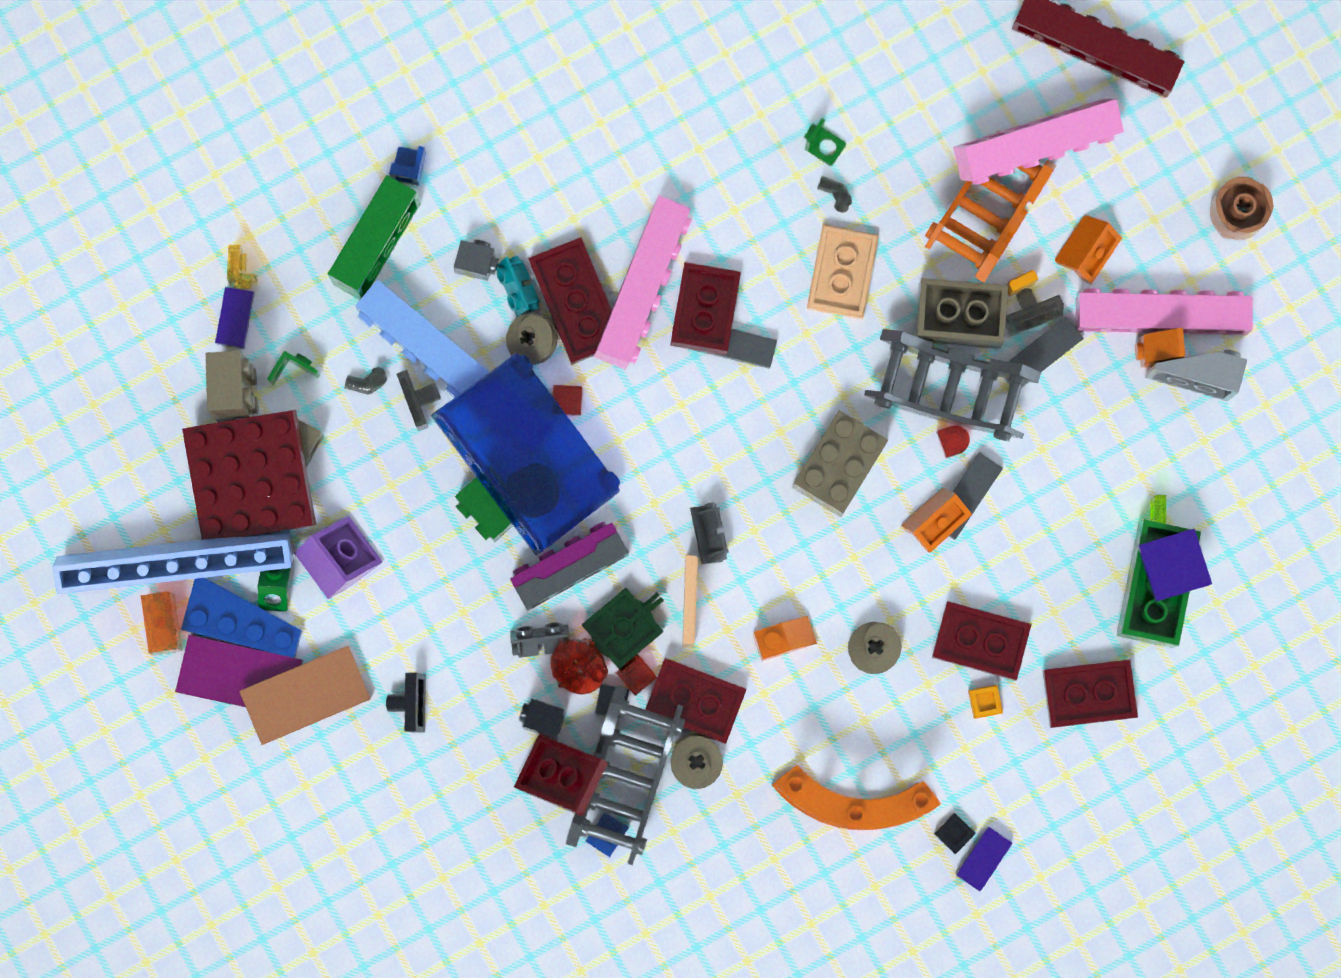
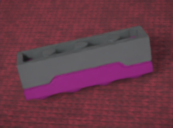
(568, 566)

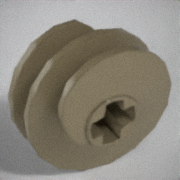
(544, 342)
(875, 633)
(694, 747)

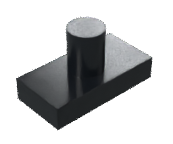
(411, 702)

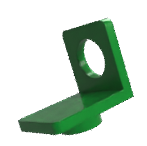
(815, 136)
(299, 360)
(273, 583)

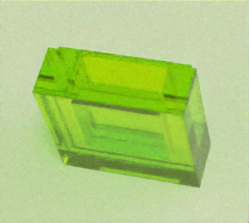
(1158, 509)

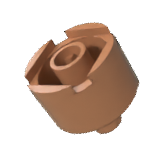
(1233, 222)

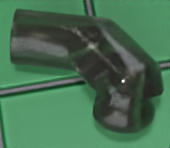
(839, 192)
(368, 384)

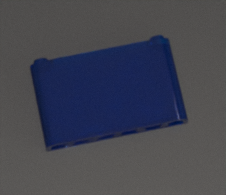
(526, 453)

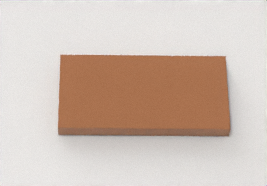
(304, 695)

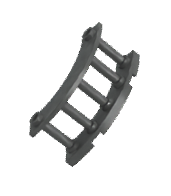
(958, 362)
(610, 737)

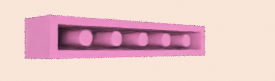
(1037, 140)
(642, 282)
(1160, 312)

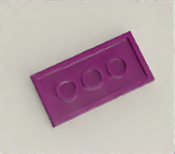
(222, 669)

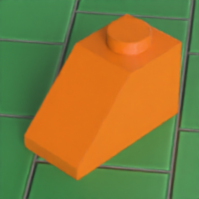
(1160, 347)
(784, 638)

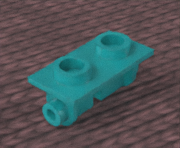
(511, 275)

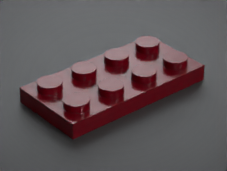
(572, 297)

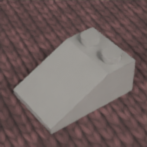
(1208, 374)

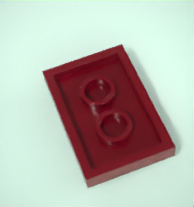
(705, 308)
(981, 641)
(1090, 693)
(707, 700)
(560, 775)

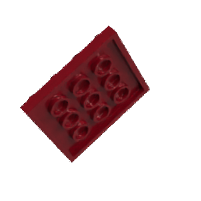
(249, 476)

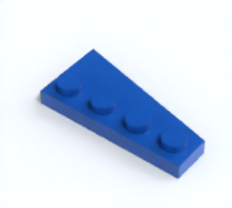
(232, 619)

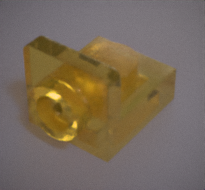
(235, 265)

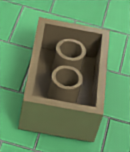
(961, 313)
(230, 385)
(840, 463)

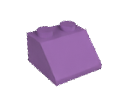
(337, 557)

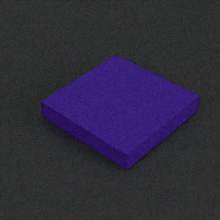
(1174, 565)

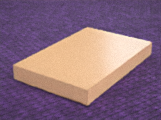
(842, 272)
(689, 606)

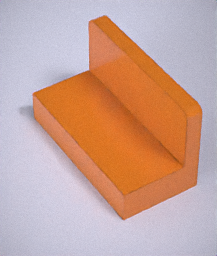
(1089, 248)
(937, 519)

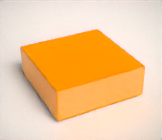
(1022, 282)
(985, 701)

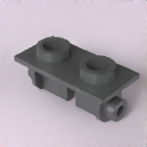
(711, 545)
(528, 639)

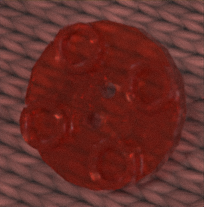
(588, 660)

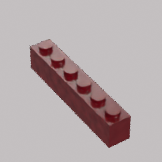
(1099, 45)

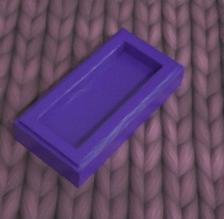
(234, 317)
(984, 859)

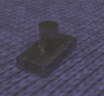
(1032, 312)
(417, 398)

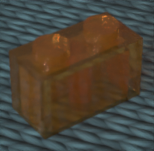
(161, 623)

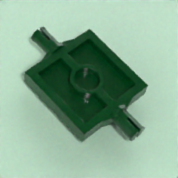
(624, 627)

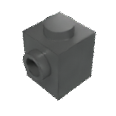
(476, 259)

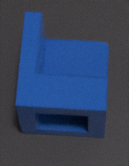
(408, 165)
(610, 823)

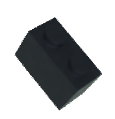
(542, 718)

